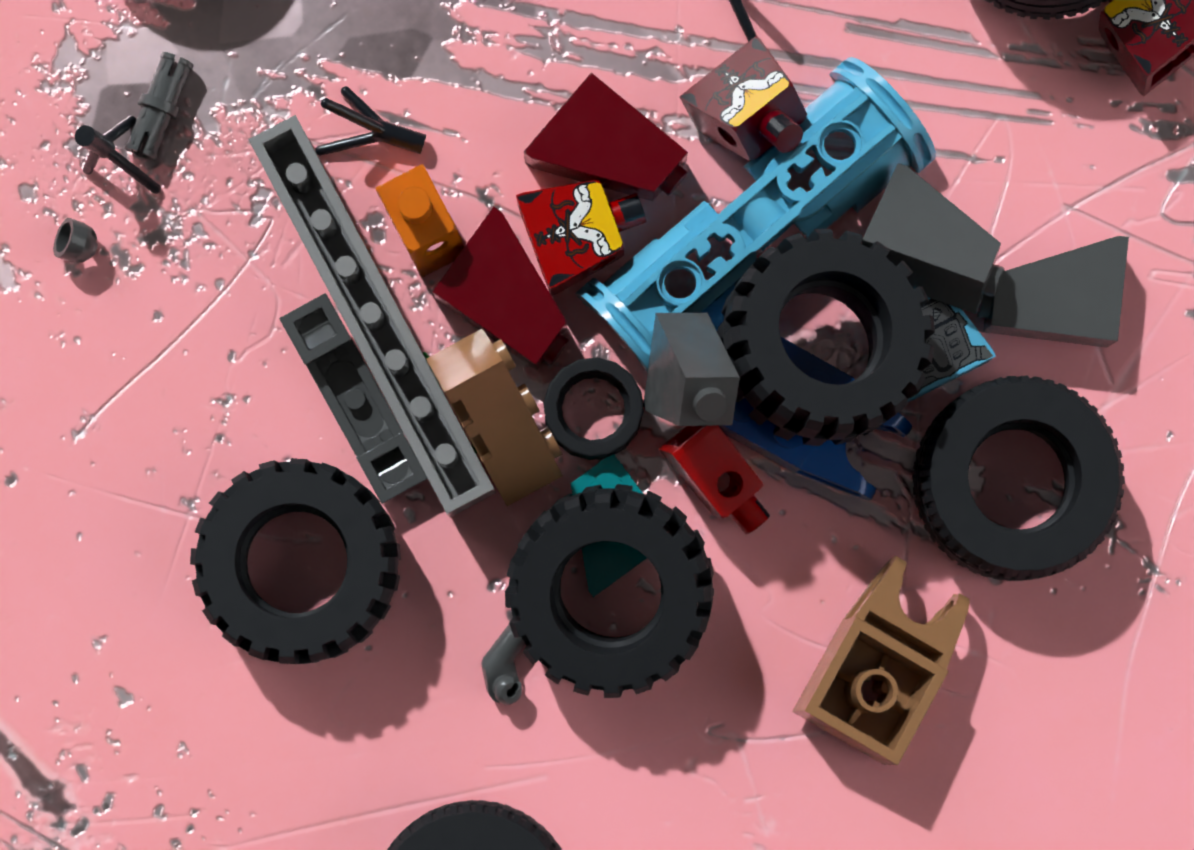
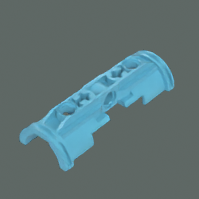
(883, 135)

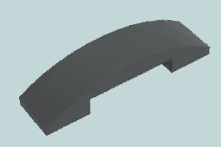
(353, 397)

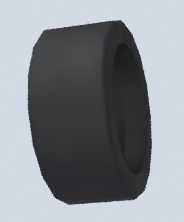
(603, 370)

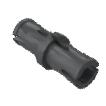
(158, 106)

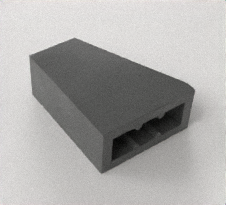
(937, 242)
(1062, 297)
(690, 372)

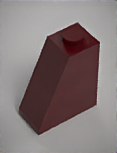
(608, 141)
(502, 292)

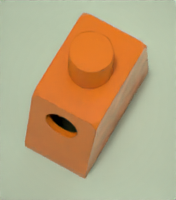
(421, 219)

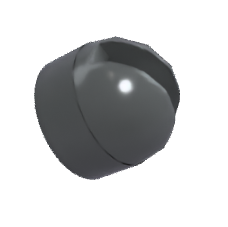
(75, 241)

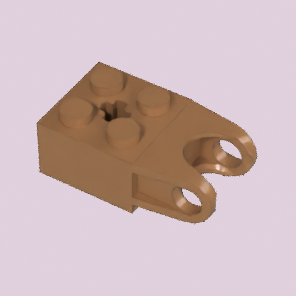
(897, 654)

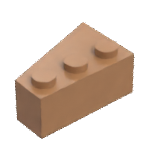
(497, 415)

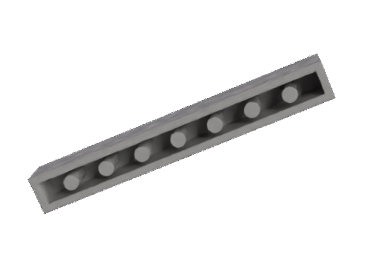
(372, 316)

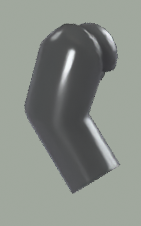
(500, 669)

